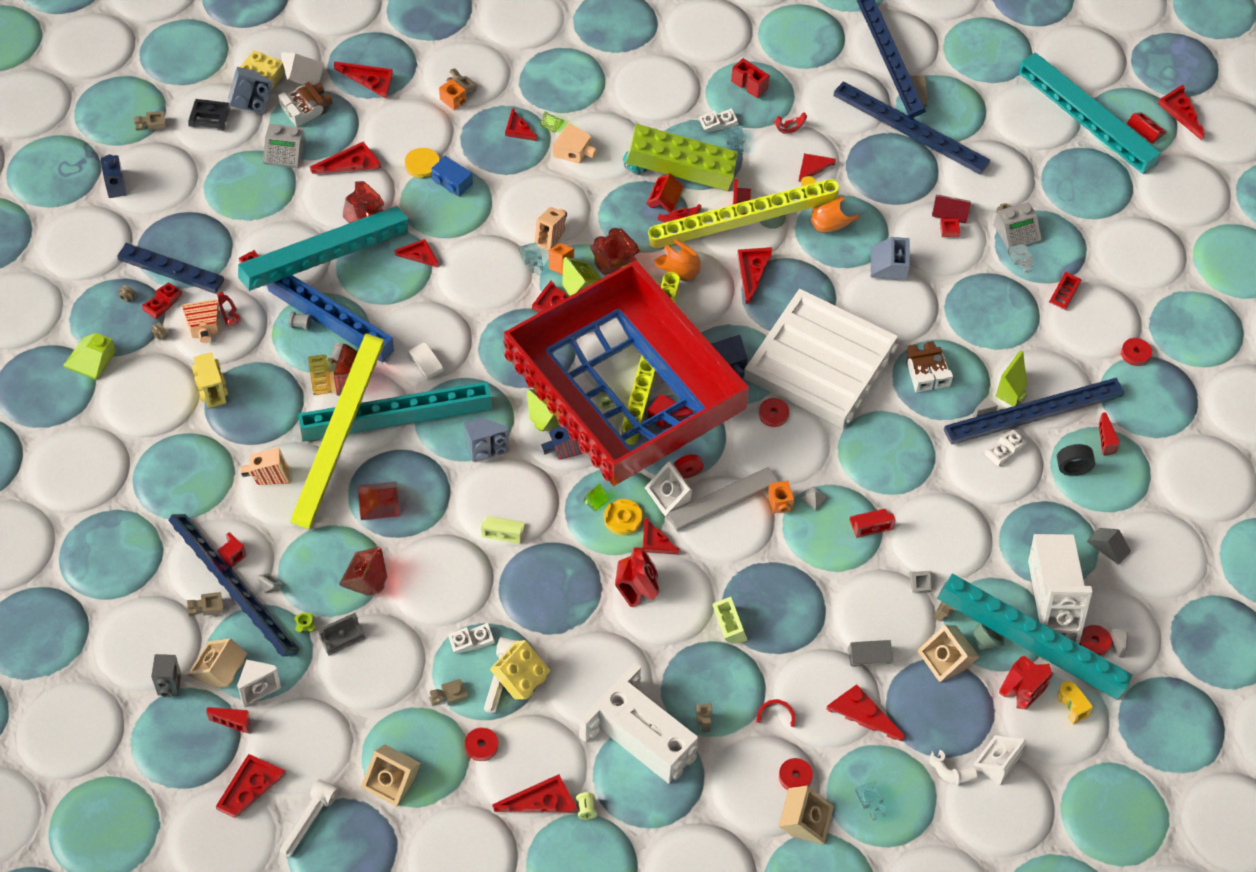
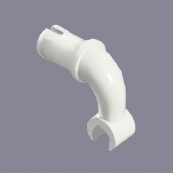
(951, 776)

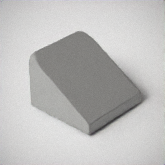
(985, 407)
(921, 581)
(1119, 641)

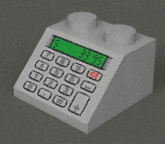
(284, 145)
(1018, 225)

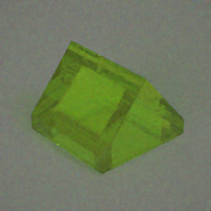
(551, 122)
(596, 497)

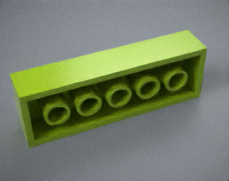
(681, 157)

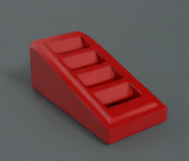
(1070, 279)
(1108, 436)
(230, 718)

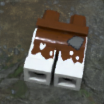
(305, 103)
(928, 367)

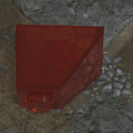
(343, 367)
(378, 500)
(366, 572)

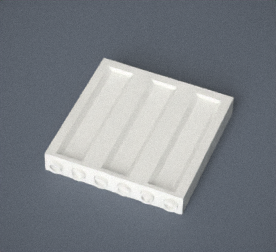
(821, 358)

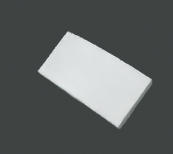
(716, 122)
(426, 360)
(1006, 447)
(468, 640)

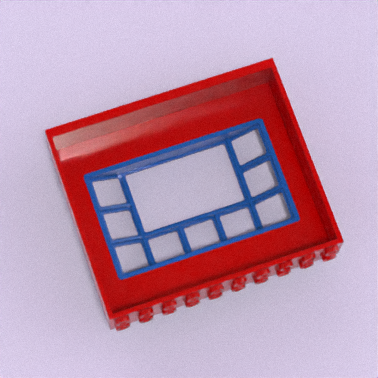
(661, 336)

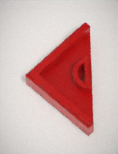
(519, 128)
(814, 164)
(680, 213)
(418, 252)
(656, 541)

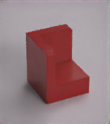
(232, 551)

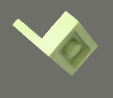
(502, 529)

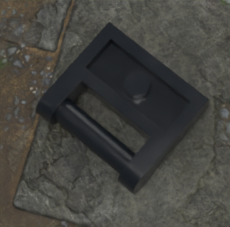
(209, 109)

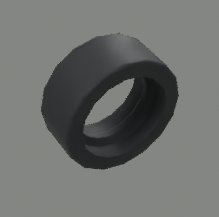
(1075, 452)

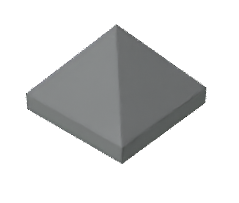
(814, 498)
(269, 582)

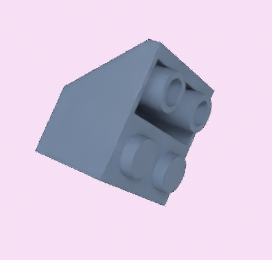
(249, 90)
(891, 258)
(485, 438)

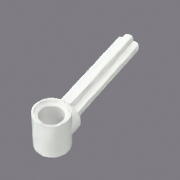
(496, 686)
(322, 795)

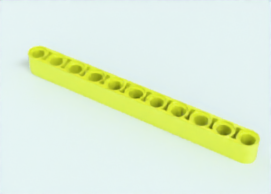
(750, 207)
(646, 374)
(337, 431)

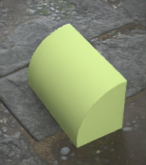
(729, 621)

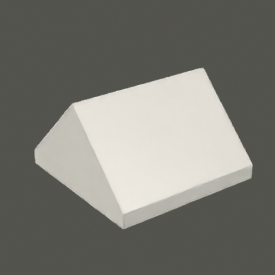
(302, 69)
(669, 489)
(257, 681)
(1000, 757)

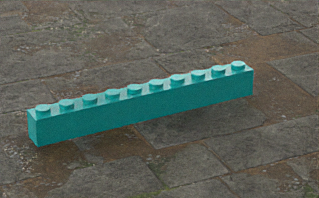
(1089, 113)
(322, 248)
(403, 410)
(1035, 636)

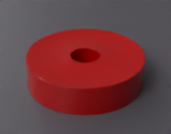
(1141, 346)
(773, 405)
(689, 465)
(1098, 633)
(477, 752)
(797, 766)

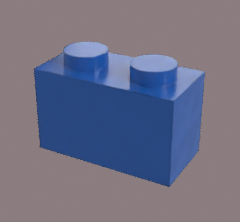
(452, 176)

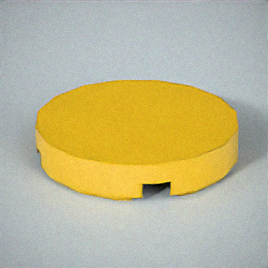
(420, 161)
(623, 517)

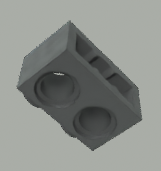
(166, 675)

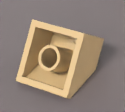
(947, 653)
(218, 663)
(390, 774)
(806, 815)

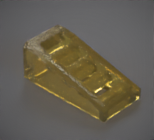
(316, 363)

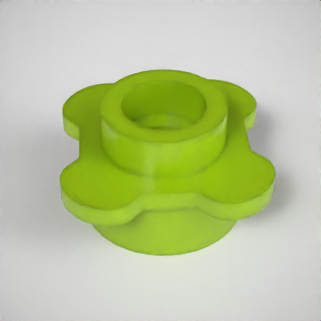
(304, 617)

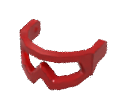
(800, 121)
(223, 298)
(777, 701)

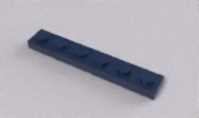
(170, 268)

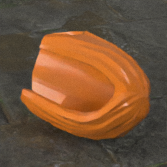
(830, 217)
(685, 264)

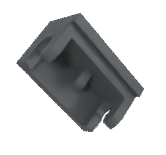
(341, 634)
(870, 652)

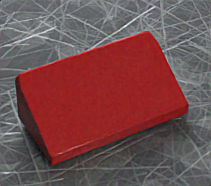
(1146, 127)

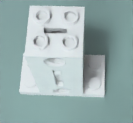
(1059, 584)
(641, 727)

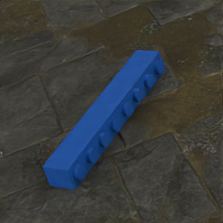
(328, 313)

